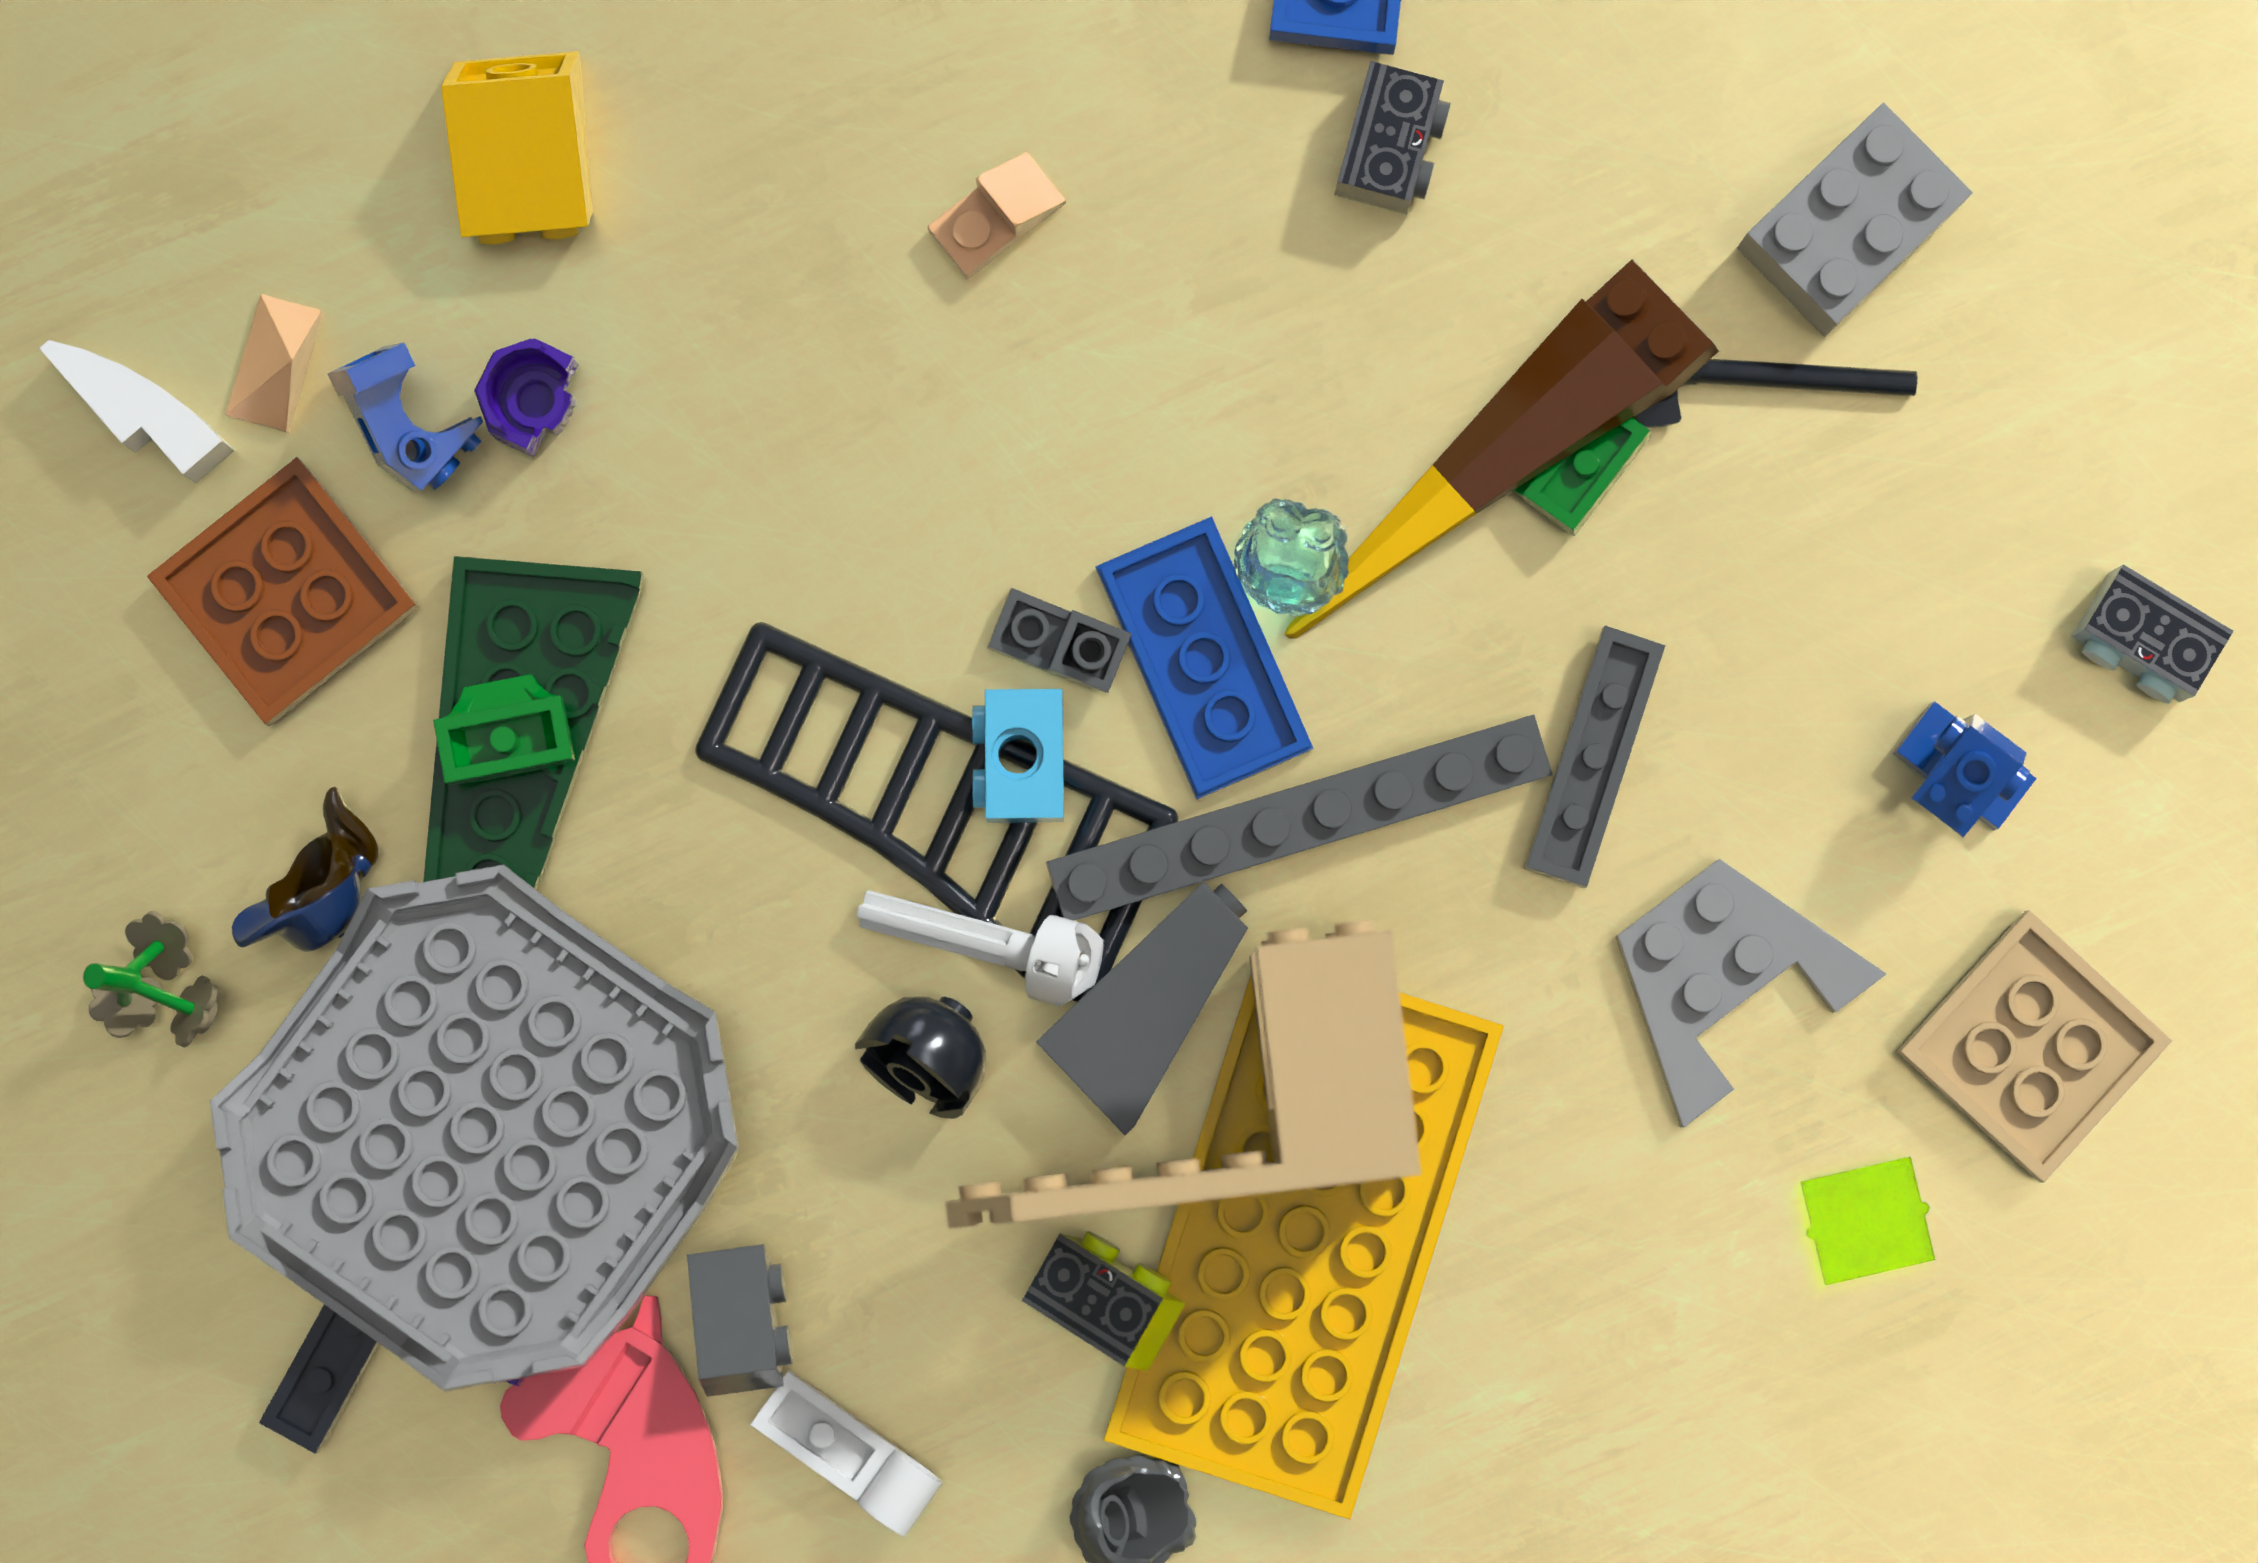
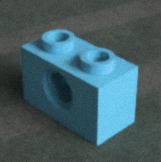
(1027, 716)

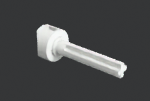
(1048, 958)

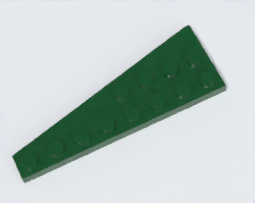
(508, 624)

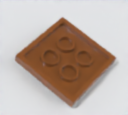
(282, 591)

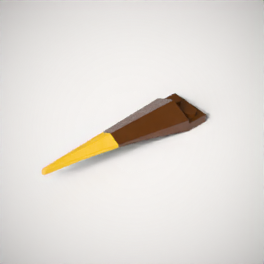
(1582, 381)

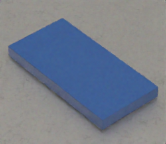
(1204, 658)

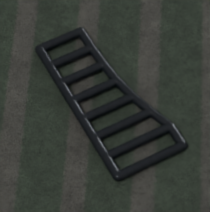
(878, 833)

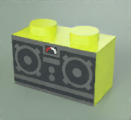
(1104, 1300)

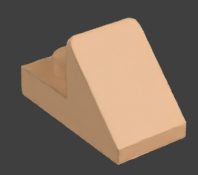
(996, 214)

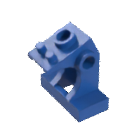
(373, 396)
(1966, 769)

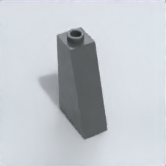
(1140, 1012)

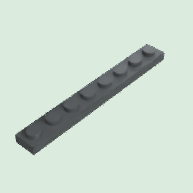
(1298, 818)

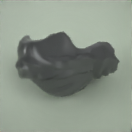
(1133, 1512)

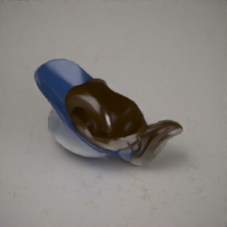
(319, 890)

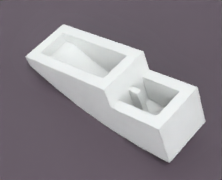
(140, 410)

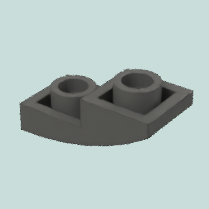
(1059, 641)

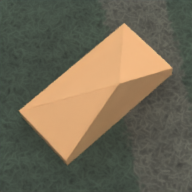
(274, 363)

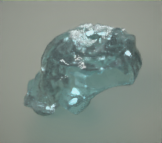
(1292, 557)

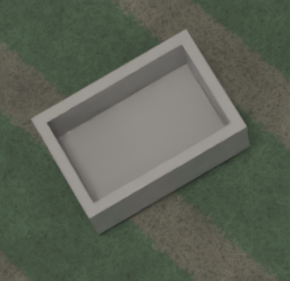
(1854, 219)

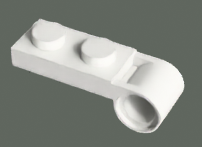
(847, 1453)

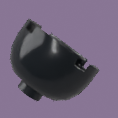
(926, 1050)

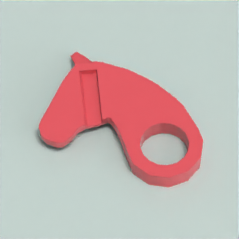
(649, 1420)

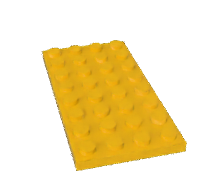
(1301, 1290)

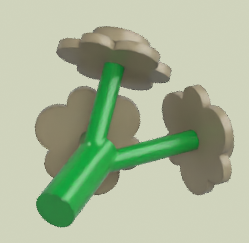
(128, 1000)

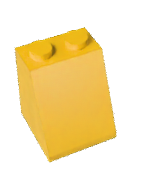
(518, 146)

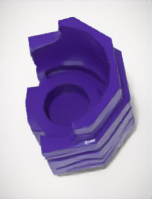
(526, 394)

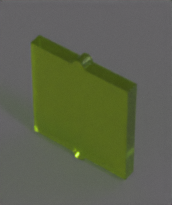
(1867, 1220)

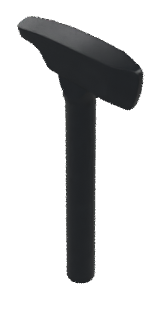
(1784, 376)

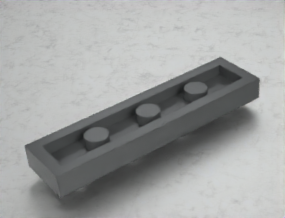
(1594, 757)

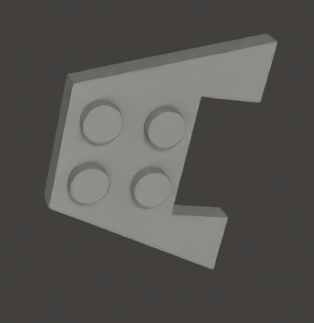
(1710, 953)

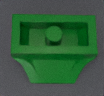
(503, 731)

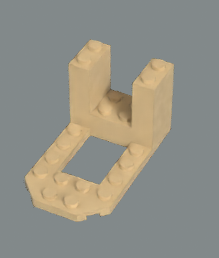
(1330, 1089)

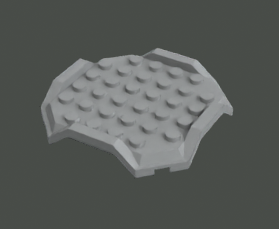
(477, 1131)

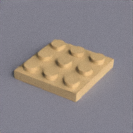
(2034, 1046)

